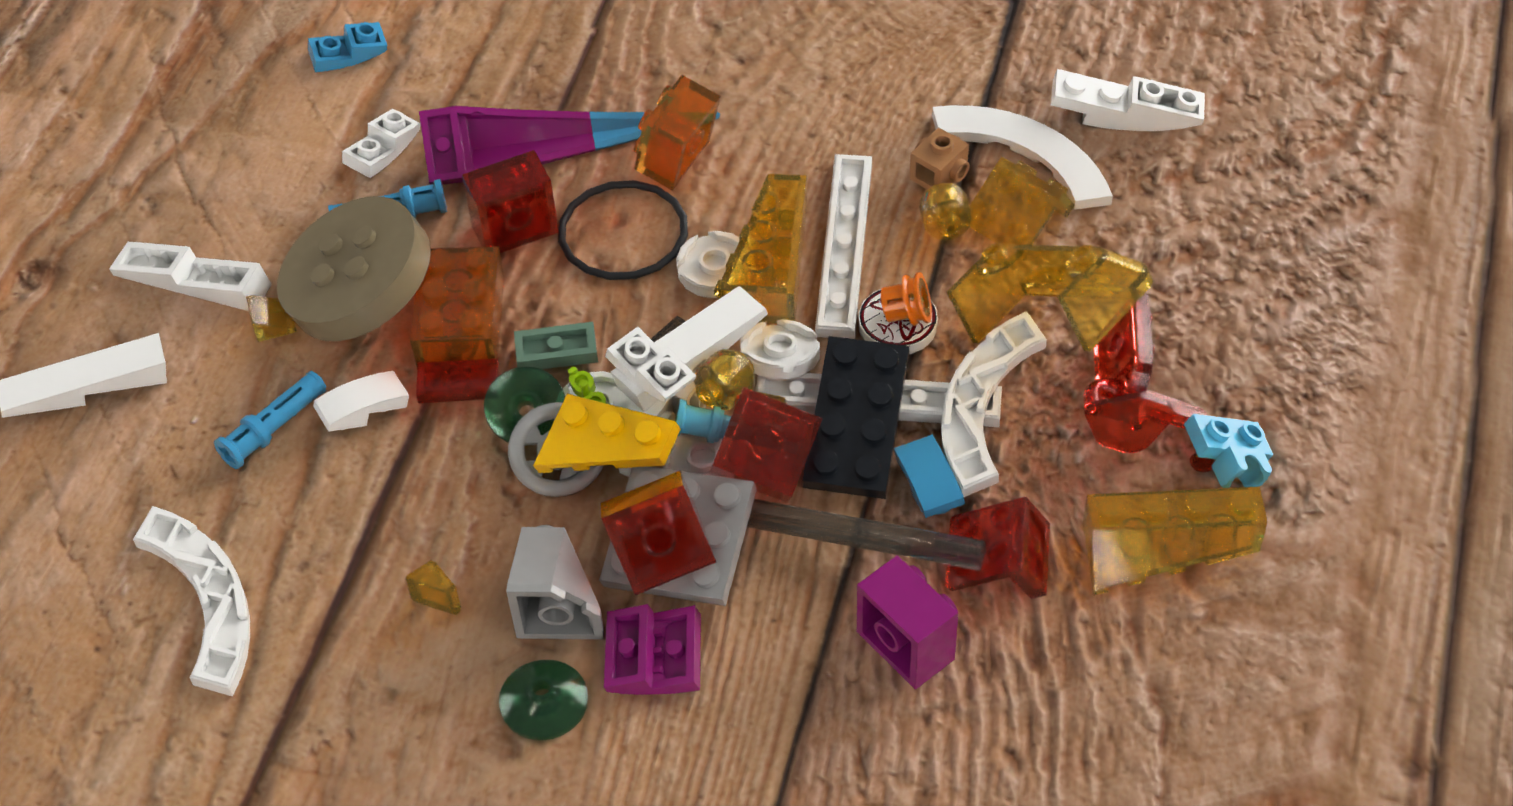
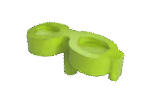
(584, 385)

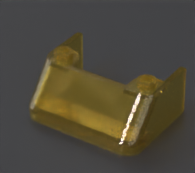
(1089, 281)

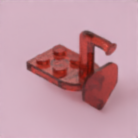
(1118, 402)

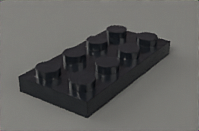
(860, 417)

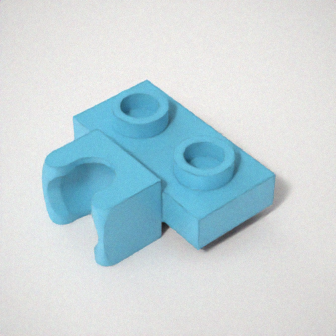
(1236, 447)

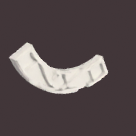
(1033, 140)
(970, 393)
(219, 591)

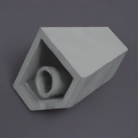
(550, 589)

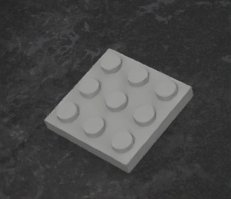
(724, 512)

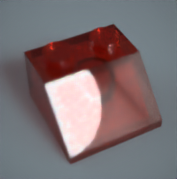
(657, 532)

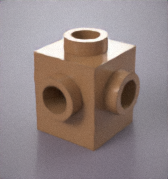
(939, 159)

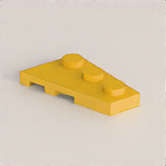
(605, 434)

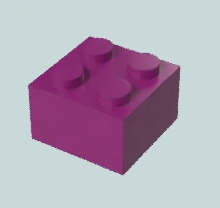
(907, 621)

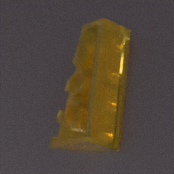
(771, 248)
(1167, 531)

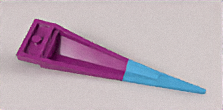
(474, 137)

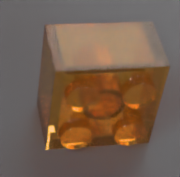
(675, 131)

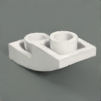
(385, 141)
(650, 368)
(352, 402)

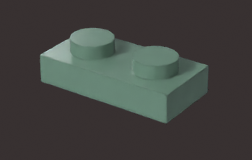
(556, 346)

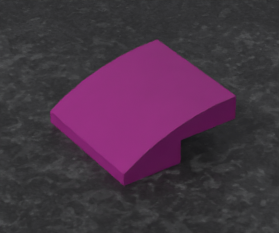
(652, 651)

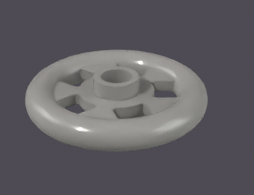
(526, 434)

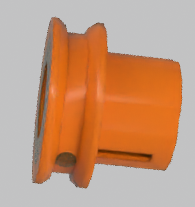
(907, 300)

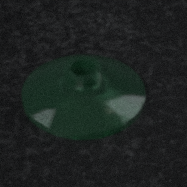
(513, 391)
(547, 714)

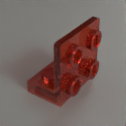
(1015, 546)

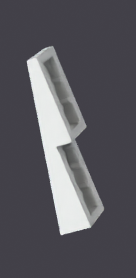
(182, 272)
(701, 336)
(67, 382)

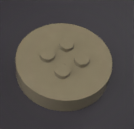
(353, 268)

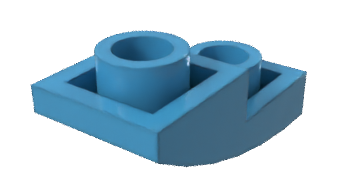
(356, 46)
(929, 476)

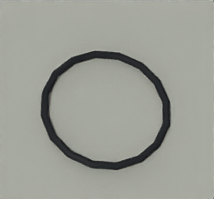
(622, 275)

